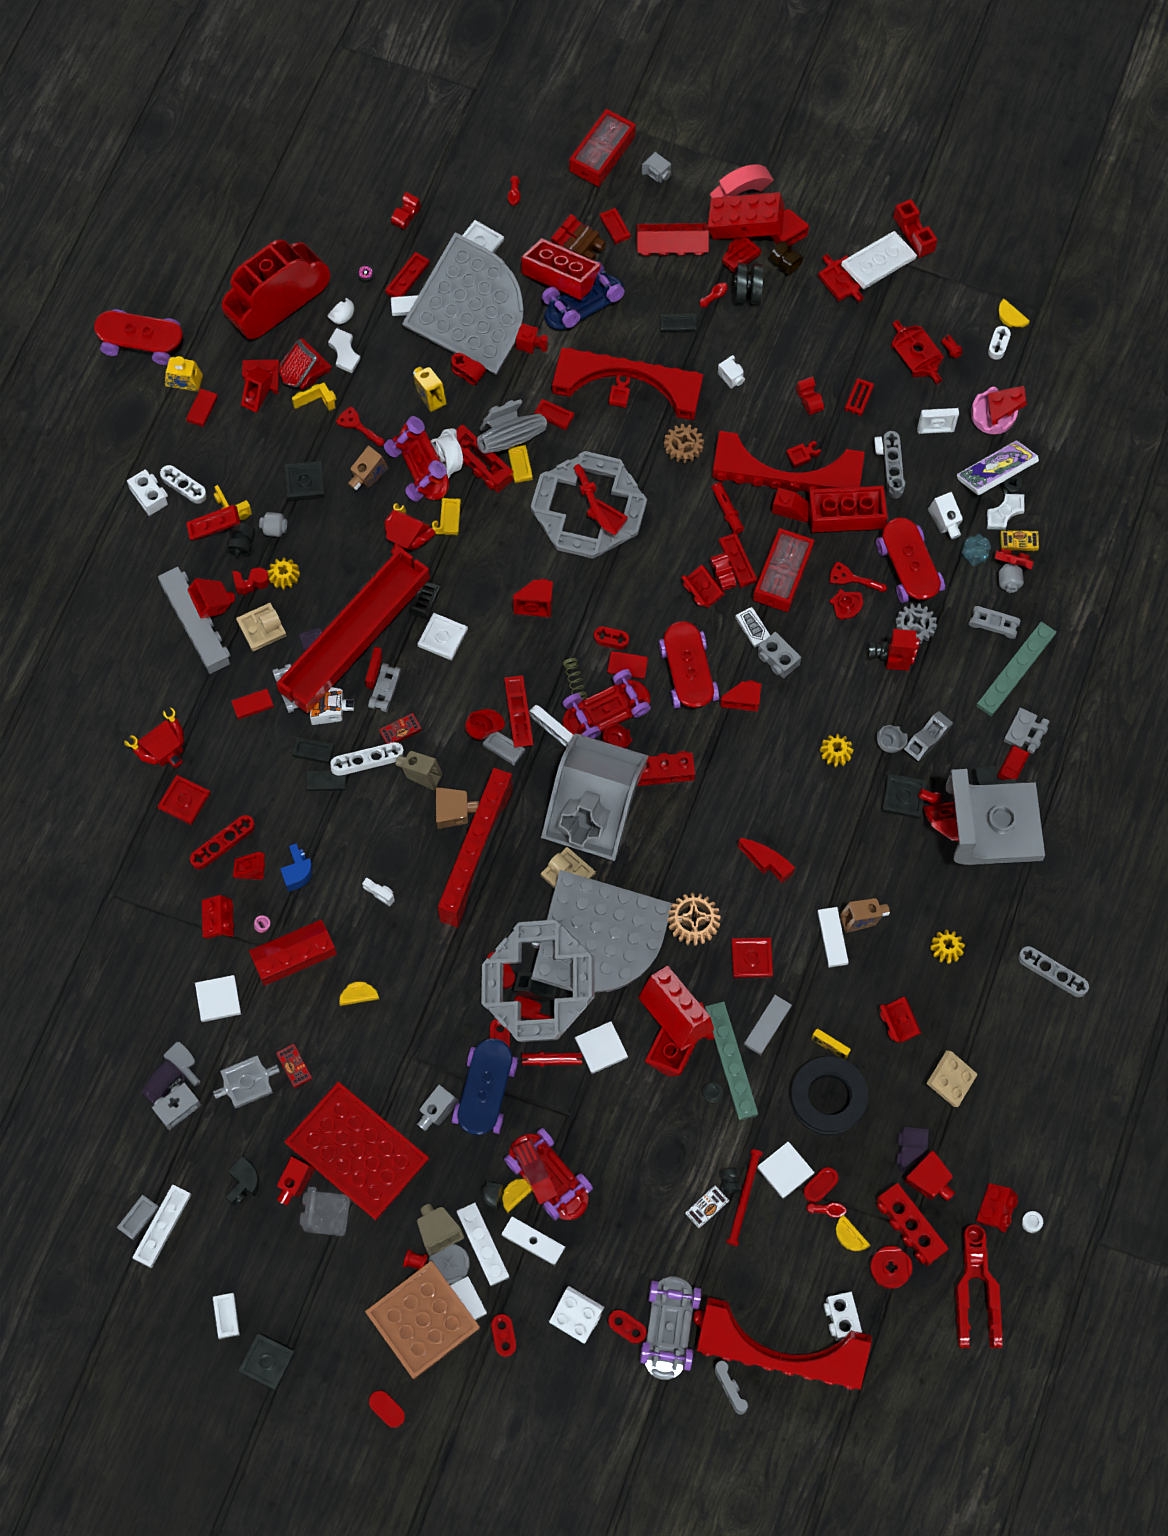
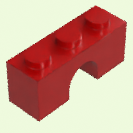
(908, 220)
(902, 649)

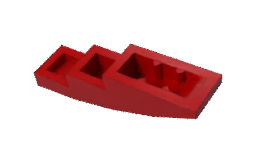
(518, 711)

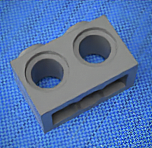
(783, 652)

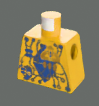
(183, 374)
(425, 382)

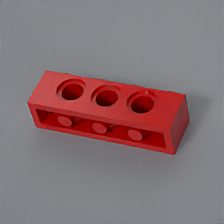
(911, 1213)

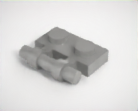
(1021, 727)

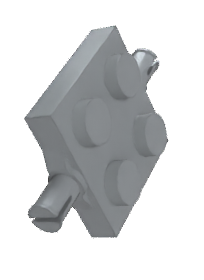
(246, 1082)

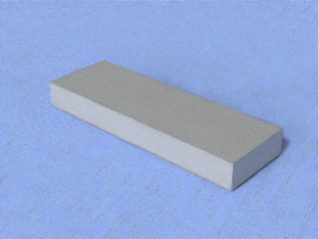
(767, 1025)

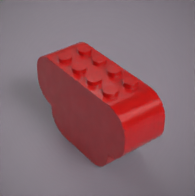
(273, 286)

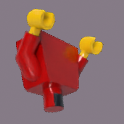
(407, 530)
(161, 744)

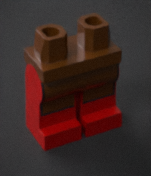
(578, 238)

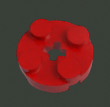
(898, 1258)

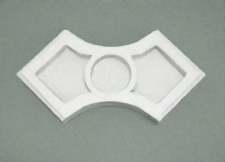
(341, 343)
(1011, 506)

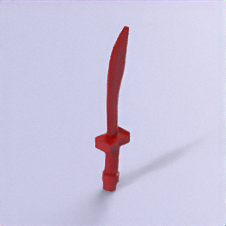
(588, 489)

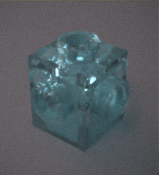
(976, 549)

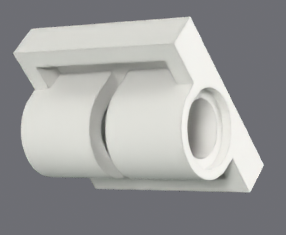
(576, 1314)

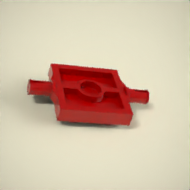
(839, 280)

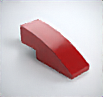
(766, 859)

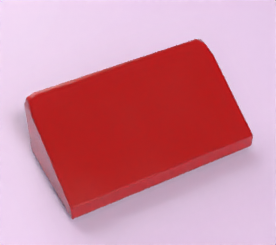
(620, 661)

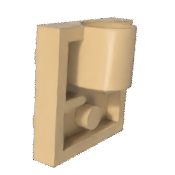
(261, 627)
(568, 862)
(952, 1078)

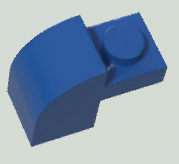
(300, 872)

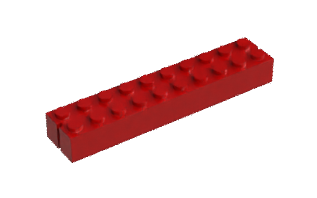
(353, 630)

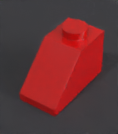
(256, 388)
(791, 505)
(743, 696)

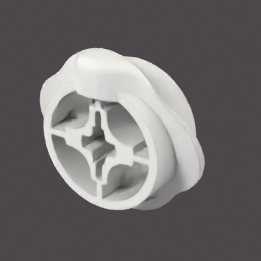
(449, 450)

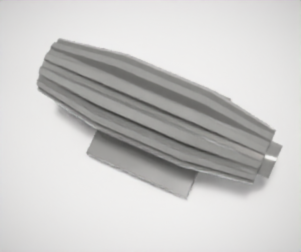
(508, 428)

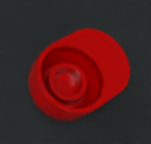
(484, 723)

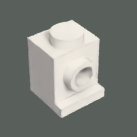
(731, 372)

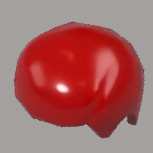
(617, 736)

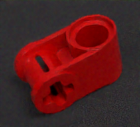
(468, 368)

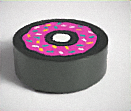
(365, 273)

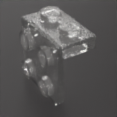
(325, 1212)

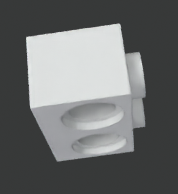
(145, 493)
(848, 1316)

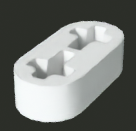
(996, 342)

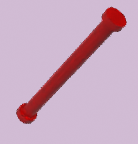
(733, 1241)

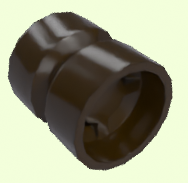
(788, 259)

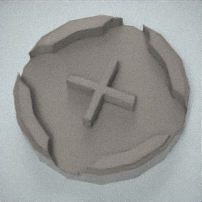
(452, 1263)

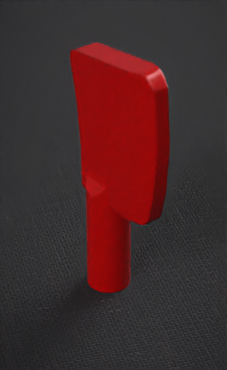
(531, 1009)

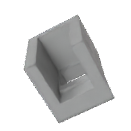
(657, 168)

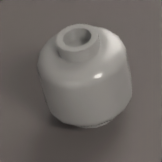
(273, 524)
(1010, 577)

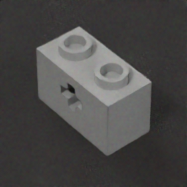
(168, 1113)

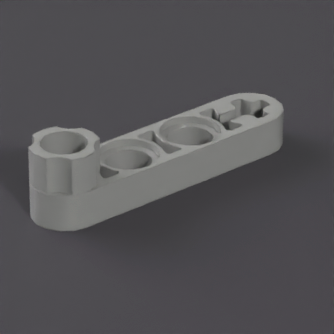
(893, 464)

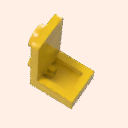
(314, 393)
(243, 508)

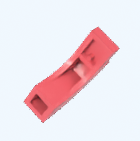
(743, 179)

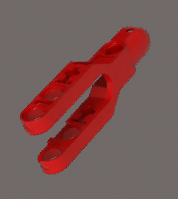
(977, 1267)

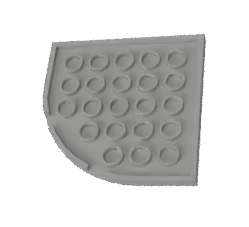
(469, 304)
(611, 923)

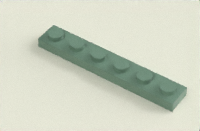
(1016, 669)
(732, 1062)

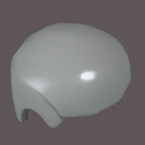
(891, 739)

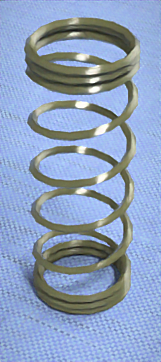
(573, 674)

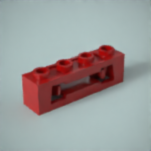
(499, 475)

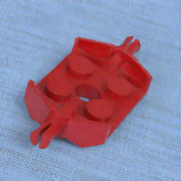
(921, 363)

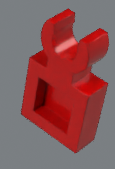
(620, 393)
(801, 455)

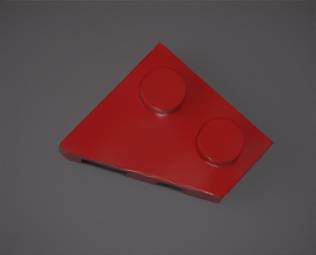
(1006, 402)

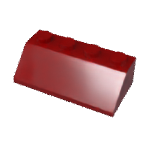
(672, 238)
(560, 268)
(847, 509)
(292, 952)
(675, 1009)

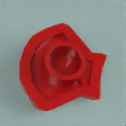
(847, 604)

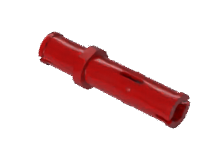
(731, 514)
(551, 1059)

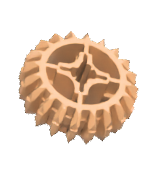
(702, 918)

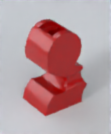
(403, 216)
(812, 401)
(723, 574)
(257, 578)

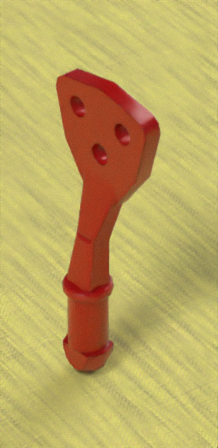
(355, 423)
(850, 577)

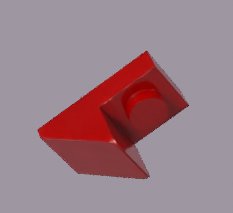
(249, 866)

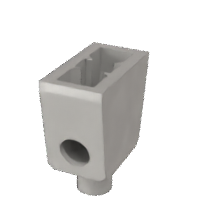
(439, 1099)

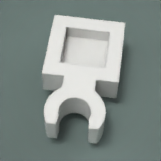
(382, 893)

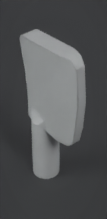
(183, 1061)

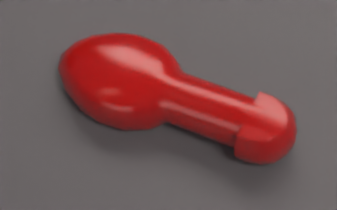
(514, 195)
(716, 292)
(832, 1209)

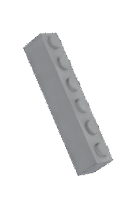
(198, 629)

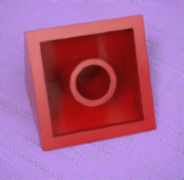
(667, 1056)

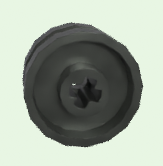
(748, 283)

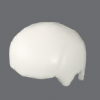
(342, 312)

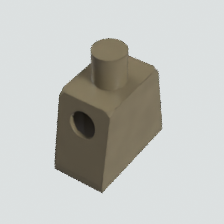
(420, 769)
(438, 1229)

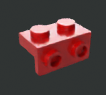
(703, 587)
(217, 917)
(900, 1020)
(997, 1207)

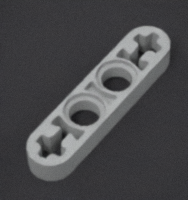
(1055, 968)

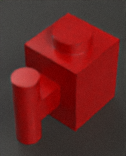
(528, 339)

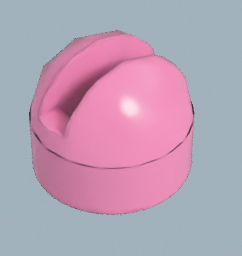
(265, 922)

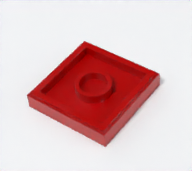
(184, 799)
(752, 957)

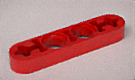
(220, 840)

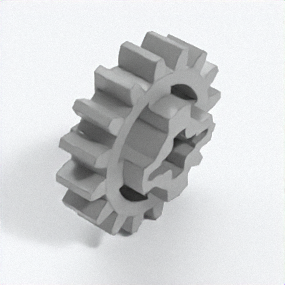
(919, 618)

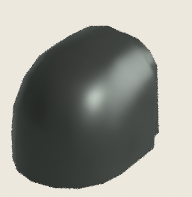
(492, 1195)

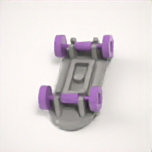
(669, 1327)

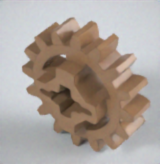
(682, 435)

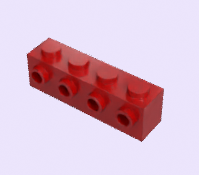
(668, 769)

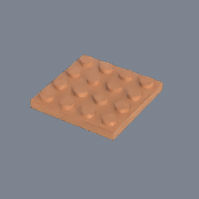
(422, 1320)

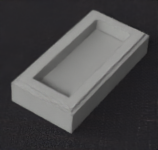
(503, 747)
(138, 1217)

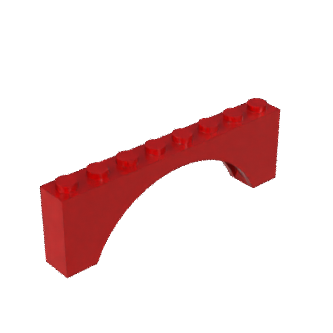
(579, 368)
(738, 465)
(491, 805)
(839, 1364)

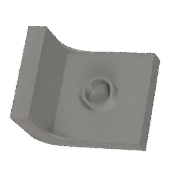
(593, 796)
(996, 821)

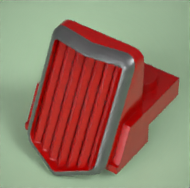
(302, 366)

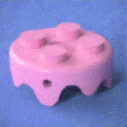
(982, 418)

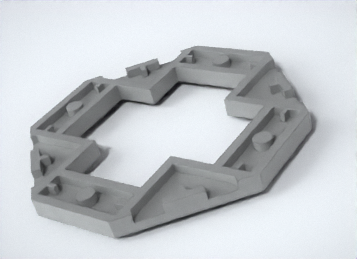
(554, 522)
(565, 1009)

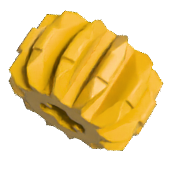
(283, 567)
(829, 747)
(955, 946)

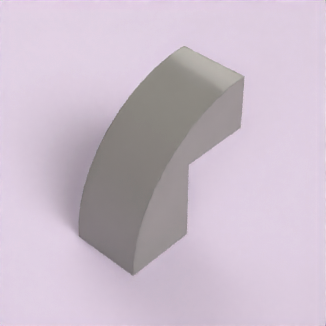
(929, 736)

